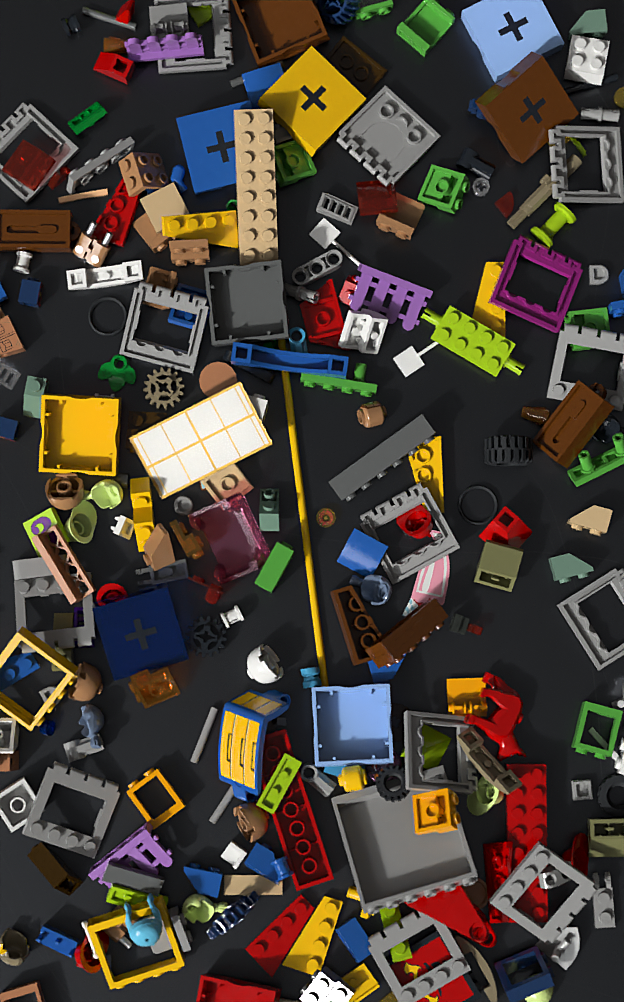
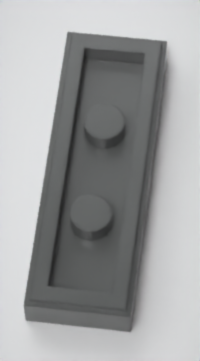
(133, 878)

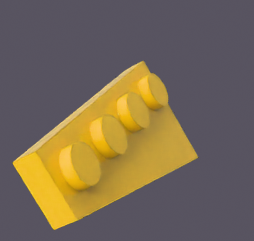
(216, 226)
(484, 312)
(428, 470)
(312, 944)

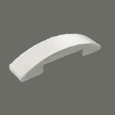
(105, 276)

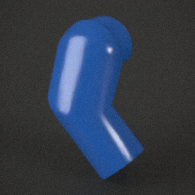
(177, 177)

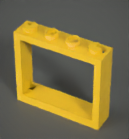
(15, 710)
(118, 917)

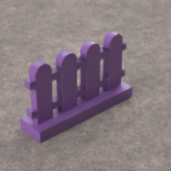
(165, 48)
(398, 297)
(135, 853)

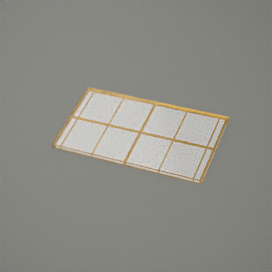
(200, 440)

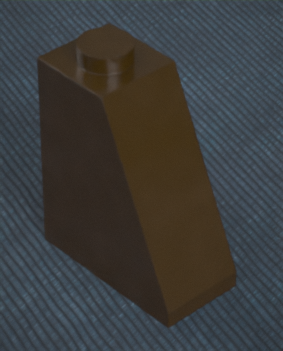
(54, 869)

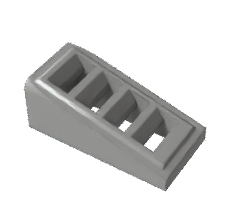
(327, 212)

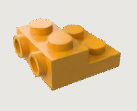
(435, 811)

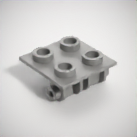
(169, 20)

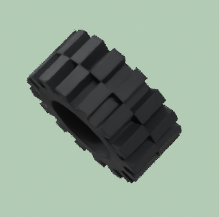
(381, 783)

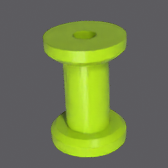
(553, 224)

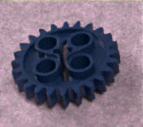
(233, 914)

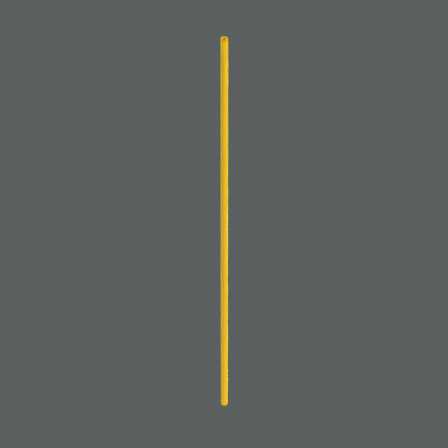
(304, 522)

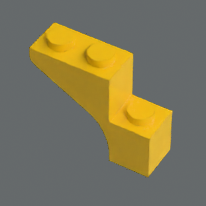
(142, 509)

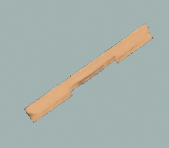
(97, 193)

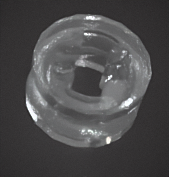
(476, 191)

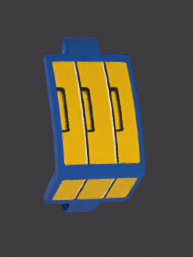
(243, 738)

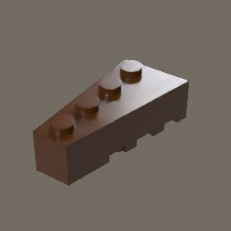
(355, 623)

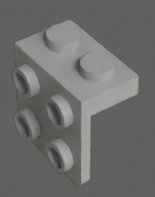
(184, 936)

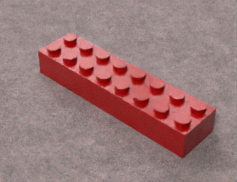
(295, 819)
(525, 827)

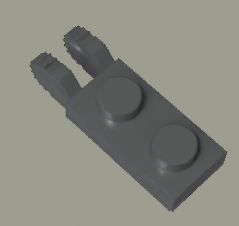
(173, 572)

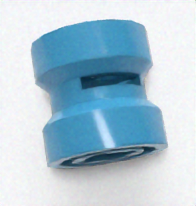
(311, 677)

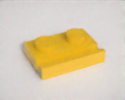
(362, 981)

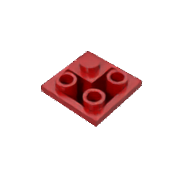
(506, 529)

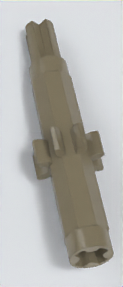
(541, 193)

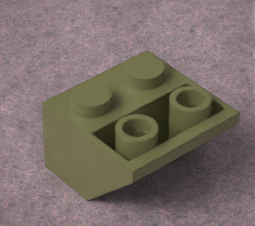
(498, 565)
(605, 837)

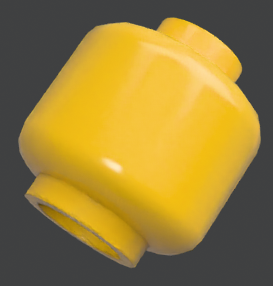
(353, 778)

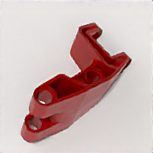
(457, 913)

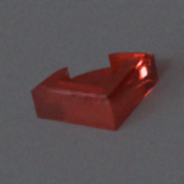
(58, 177)
(505, 204)

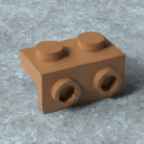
(162, 278)

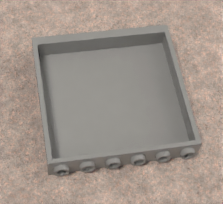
(387, 855)

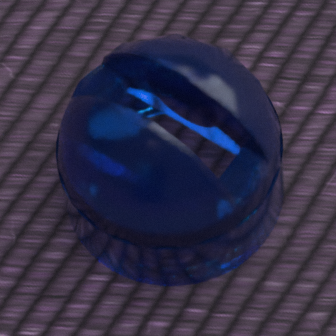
(47, 728)

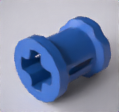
(282, 868)

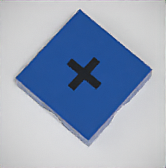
(210, 146)

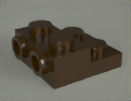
(139, 422)

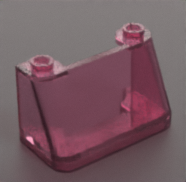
(232, 537)

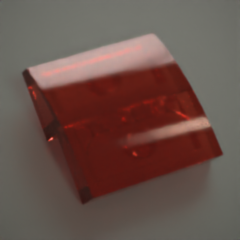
(28, 165)
(376, 198)

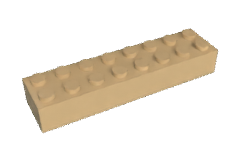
(255, 185)

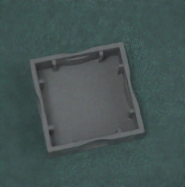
(247, 303)

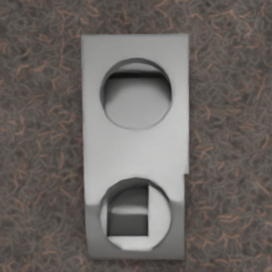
(552, 877)

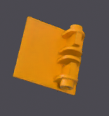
(464, 697)

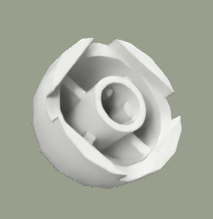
(263, 665)

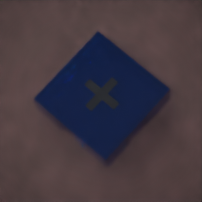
(140, 631)

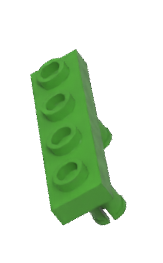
(348, 386)
(600, 464)

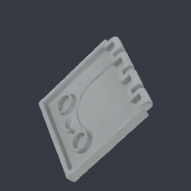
(387, 136)

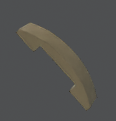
(485, 763)
(466, 946)

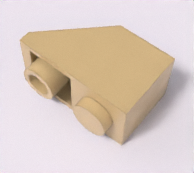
(593, 518)

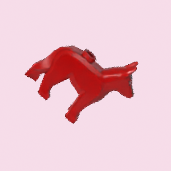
(503, 719)

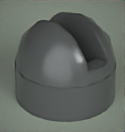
(123, 480)

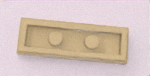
(246, 883)

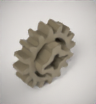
(158, 395)

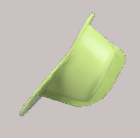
(81, 523)
(482, 800)

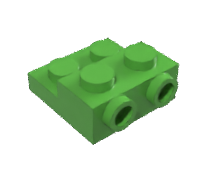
(292, 163)
(444, 189)
(591, 318)

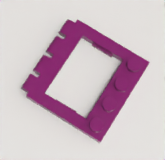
(525, 308)

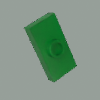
(87, 118)

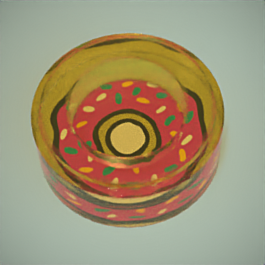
(325, 517)

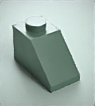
(32, 396)

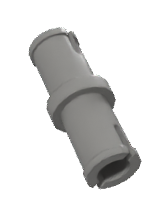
(599, 114)
(301, 293)

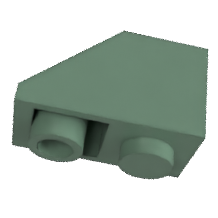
(591, 25)
(269, 509)
(567, 566)

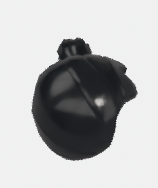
(607, 429)

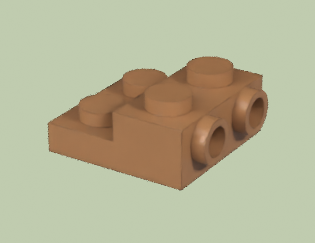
(190, 251)

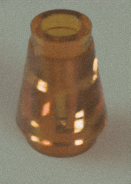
(114, 45)
(536, 414)

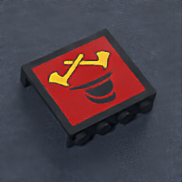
(428, 955)

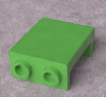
(426, 26)

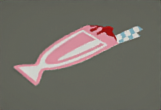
(430, 581)

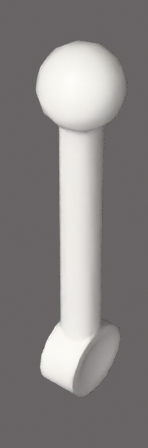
(84, 925)

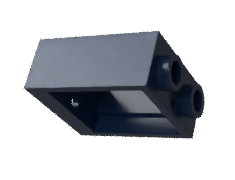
(528, 986)

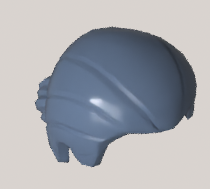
(373, 588)
(93, 722)

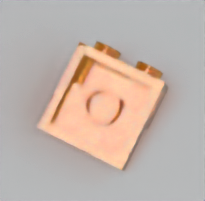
(191, 544)
(153, 687)

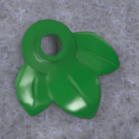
(117, 375)

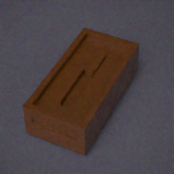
(37, 230)
(574, 422)
(407, 634)

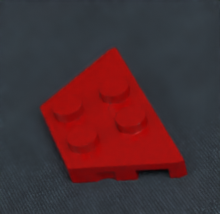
(324, 319)

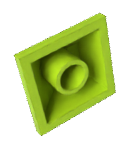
(434, 746)

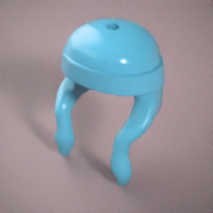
(146, 931)

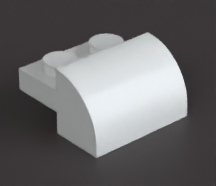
(363, 331)

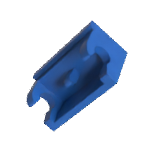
(354, 939)
(58, 940)

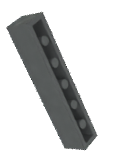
(382, 457)

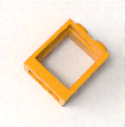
(169, 812)

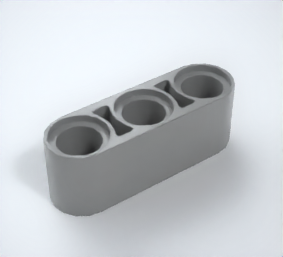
(323, 261)
(32, 568)

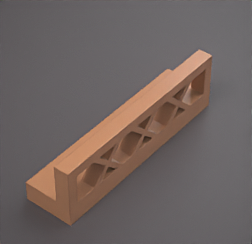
(57, 567)

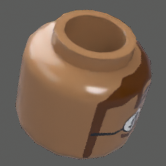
(371, 414)

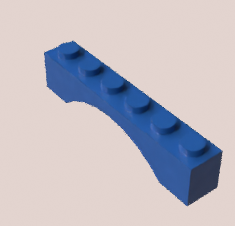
(305, 363)

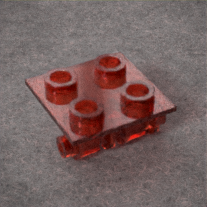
(214, 591)

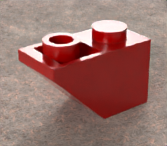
(115, 66)

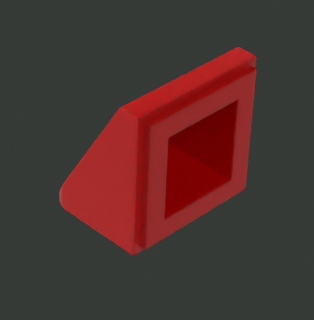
(126, 12)

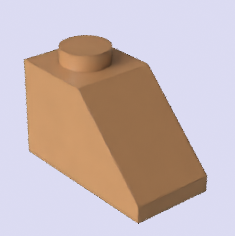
(158, 549)

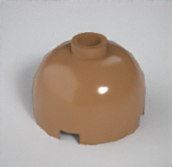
(65, 491)
(86, 684)
(252, 820)

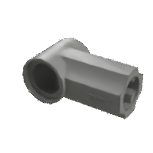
(80, 748)
(318, 780)

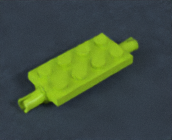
(473, 341)

